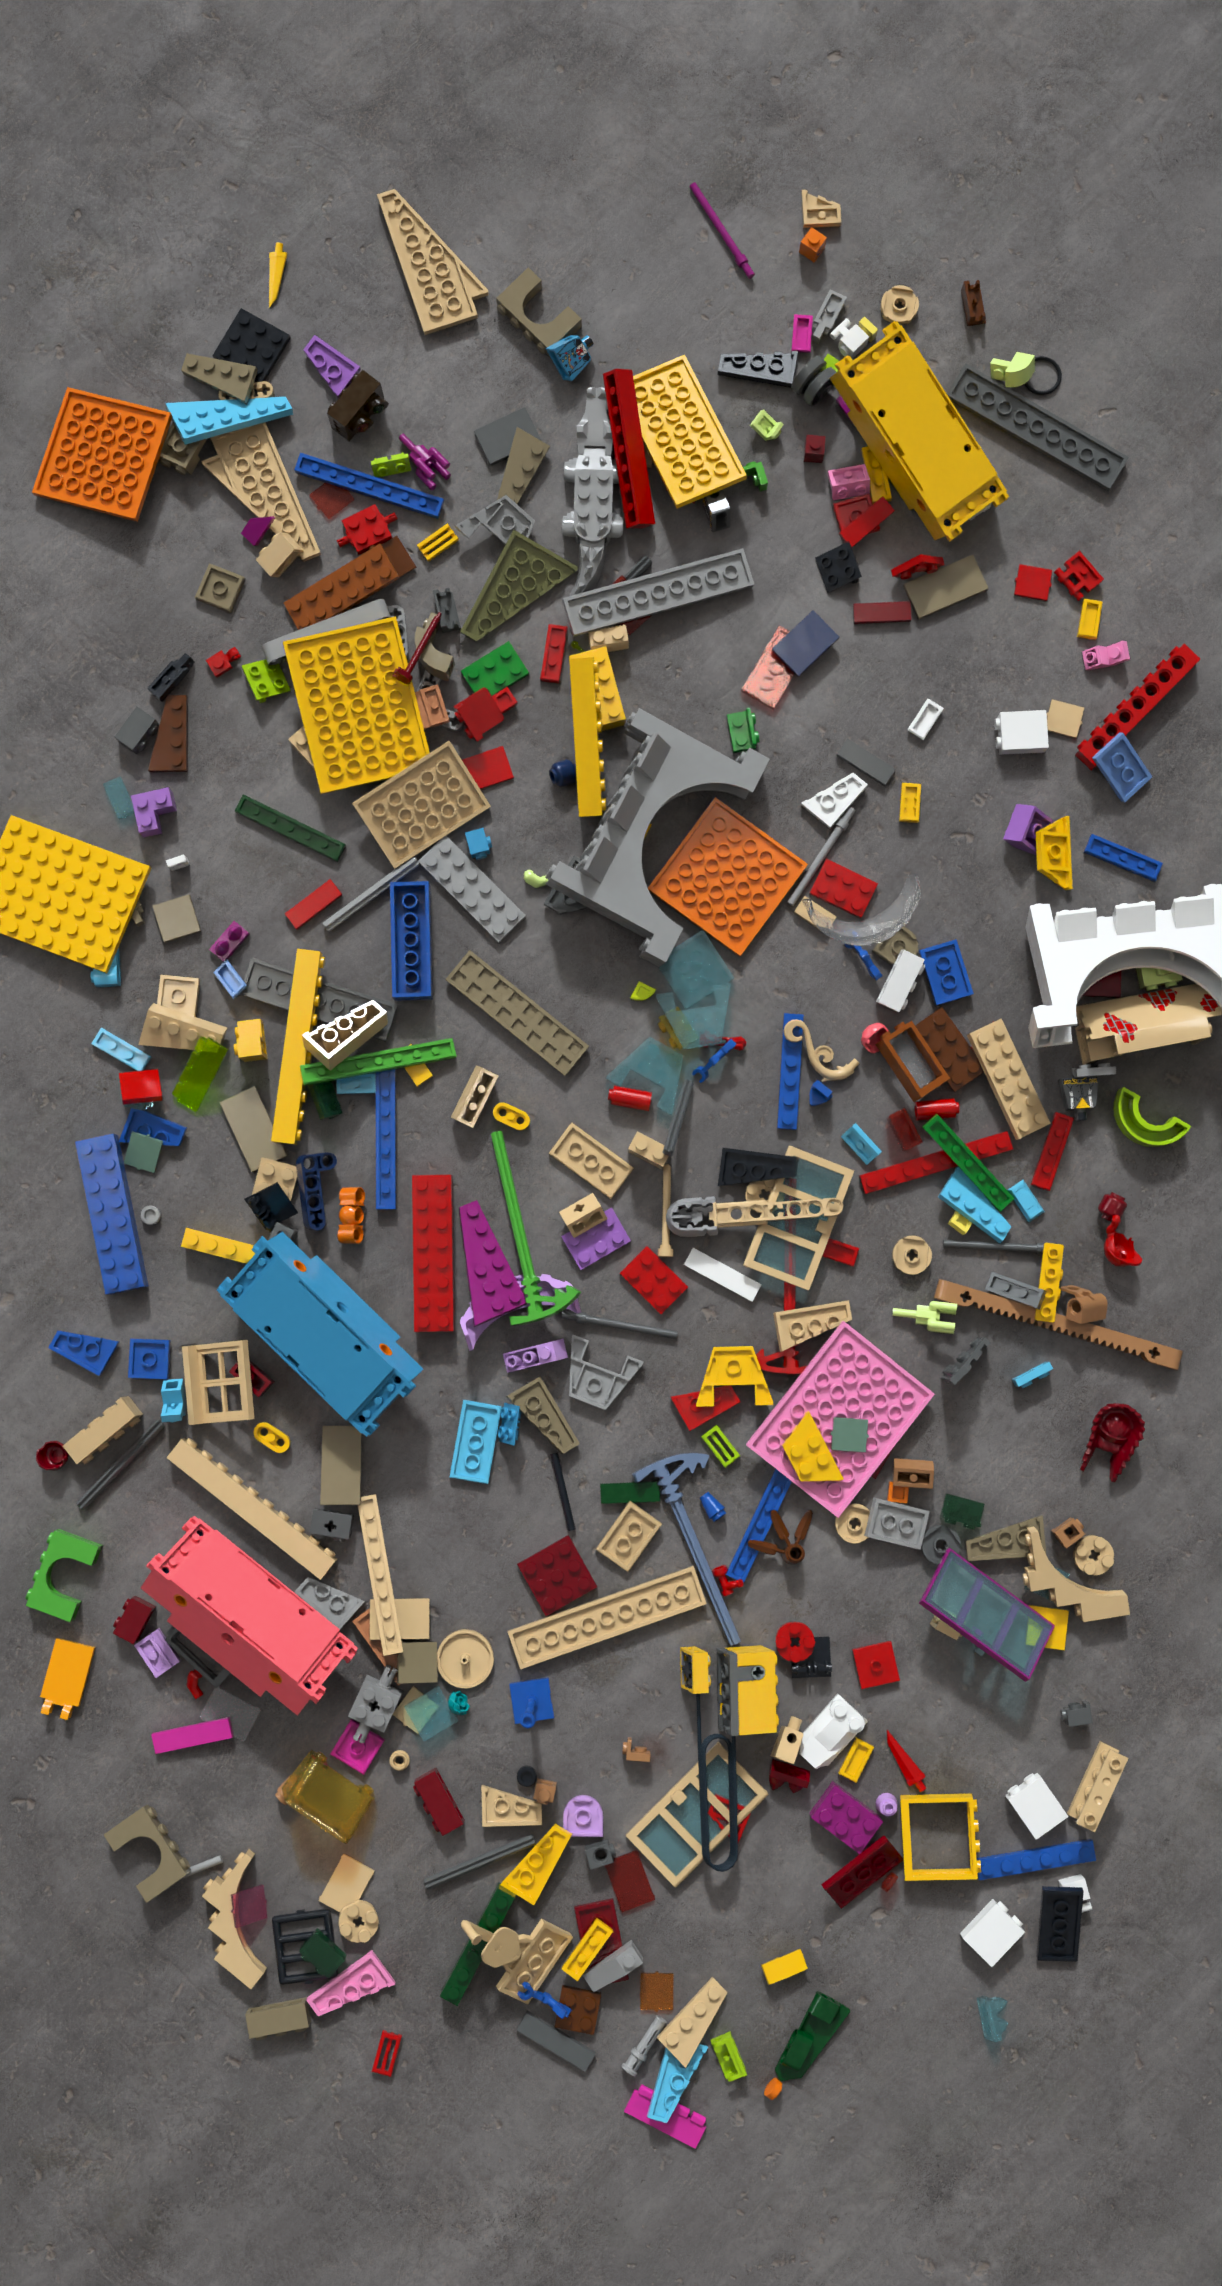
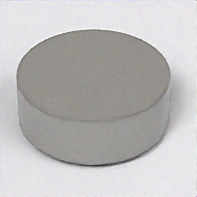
(150, 1215)

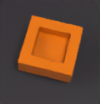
(897, 1493)

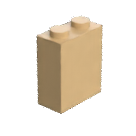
(648, 1150)

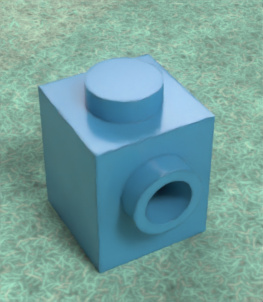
(478, 843)

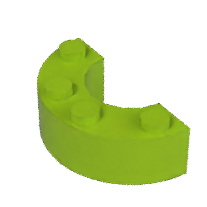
(1137, 1129)

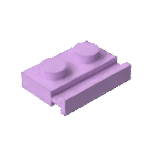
(157, 1653)

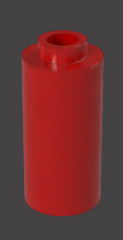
(630, 1098)
(944, 1108)

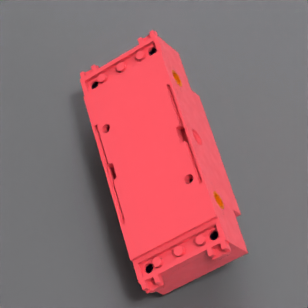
(246, 1617)

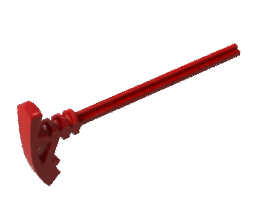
(790, 1365)

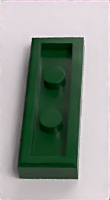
(629, 1492)

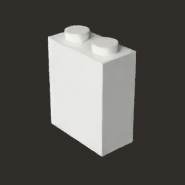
(1022, 732)
(1036, 1805)
(993, 1932)

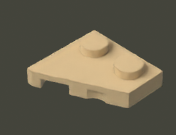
(819, 211)

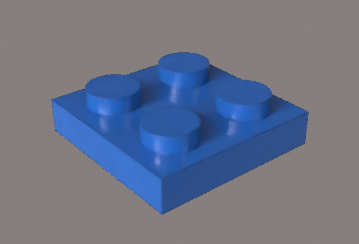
(149, 1358)

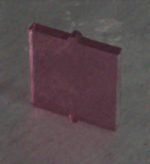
(248, 1906)

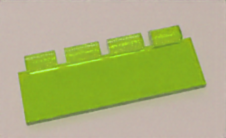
(200, 1074)

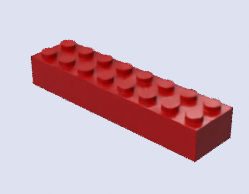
(433, 1253)

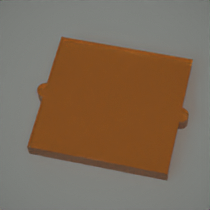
(656, 1991)

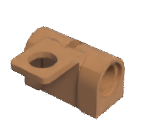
(1085, 1306)

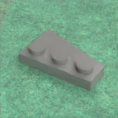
(328, 1601)

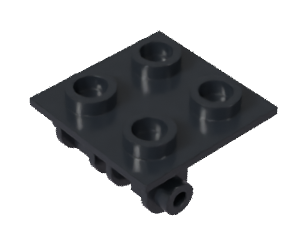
(838, 567)
(271, 1206)
(817, 1664)

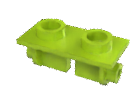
(397, 464)

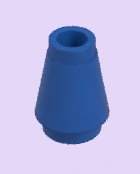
(712, 1506)

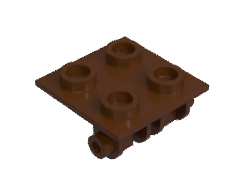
(398, 556)

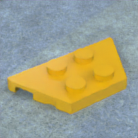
(1054, 852)
(810, 1453)

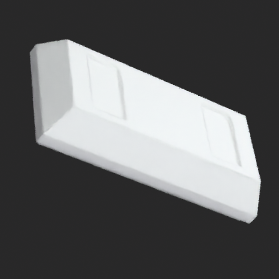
(925, 719)

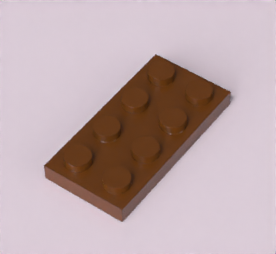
(950, 1049)

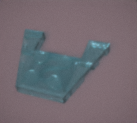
(699, 1025)
(656, 1064)

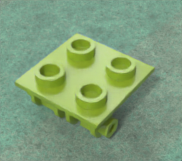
(265, 679)

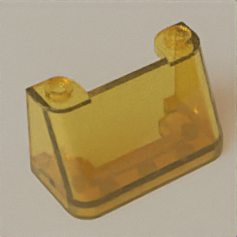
(327, 1797)

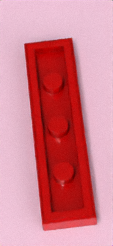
(1052, 1151)

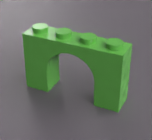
(43, 1594)

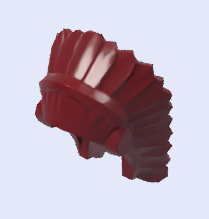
(1115, 1430)

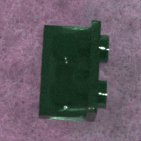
(325, 1100)
(962, 1510)

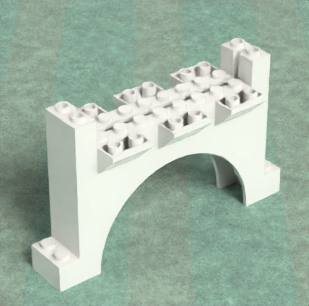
(1085, 948)

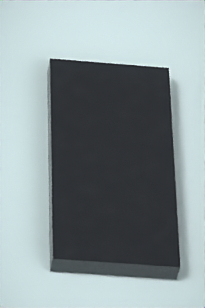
(1059, 1923)

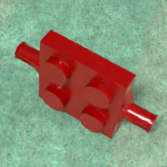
(366, 529)

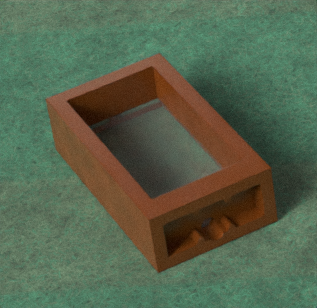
(912, 1060)

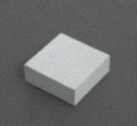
(177, 862)

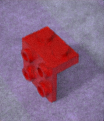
(478, 713)

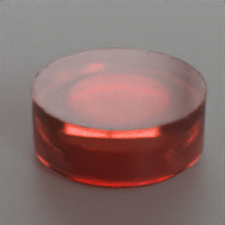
(889, 1881)

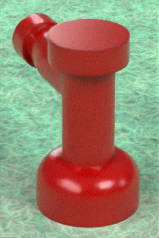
(727, 1587)

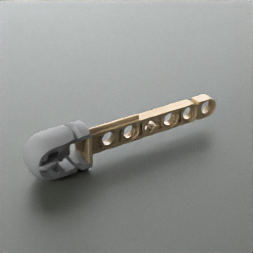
(722, 1214)

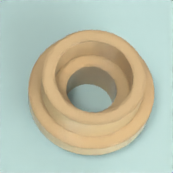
(399, 1766)

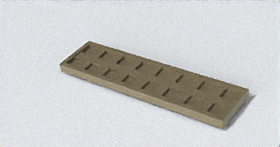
(517, 1013)

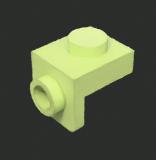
(766, 426)

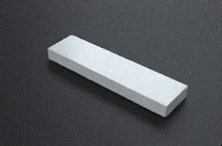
(722, 1274)

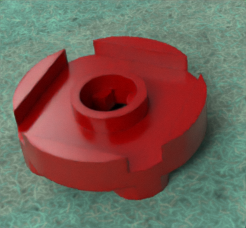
(795, 1630)

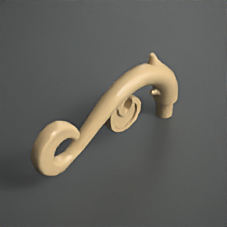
(813, 1055)

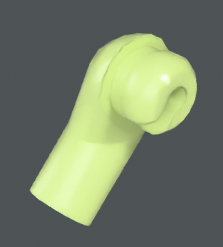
(534, 880)

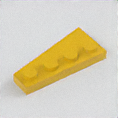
(536, 1867)

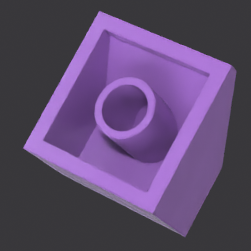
(1023, 827)

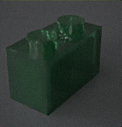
(322, 1953)

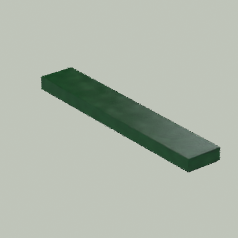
(290, 828)

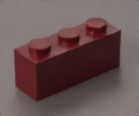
(438, 1801)

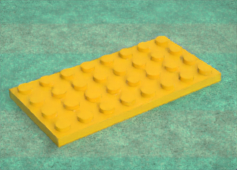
(684, 433)

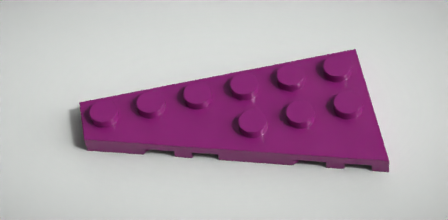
(489, 1276)

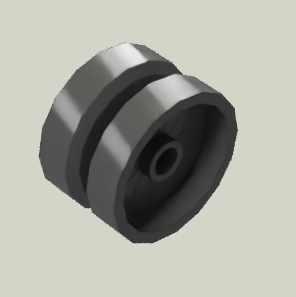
(814, 381)

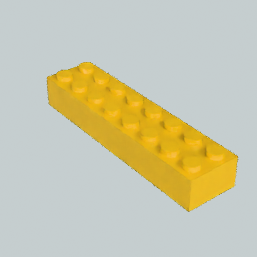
(587, 736)

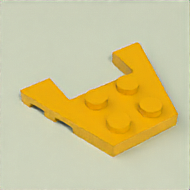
(733, 1367)

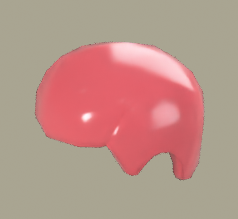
(871, 1035)

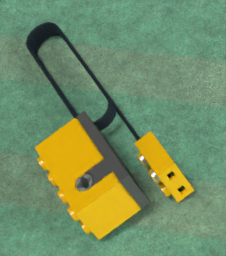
(745, 1707)

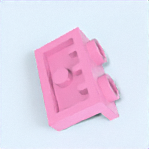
(849, 482)

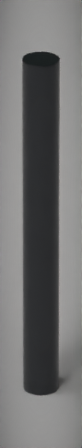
(562, 1491)

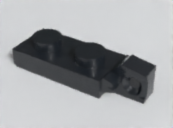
(170, 677)

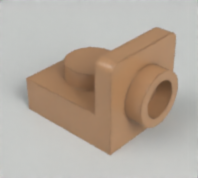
(637, 1754)

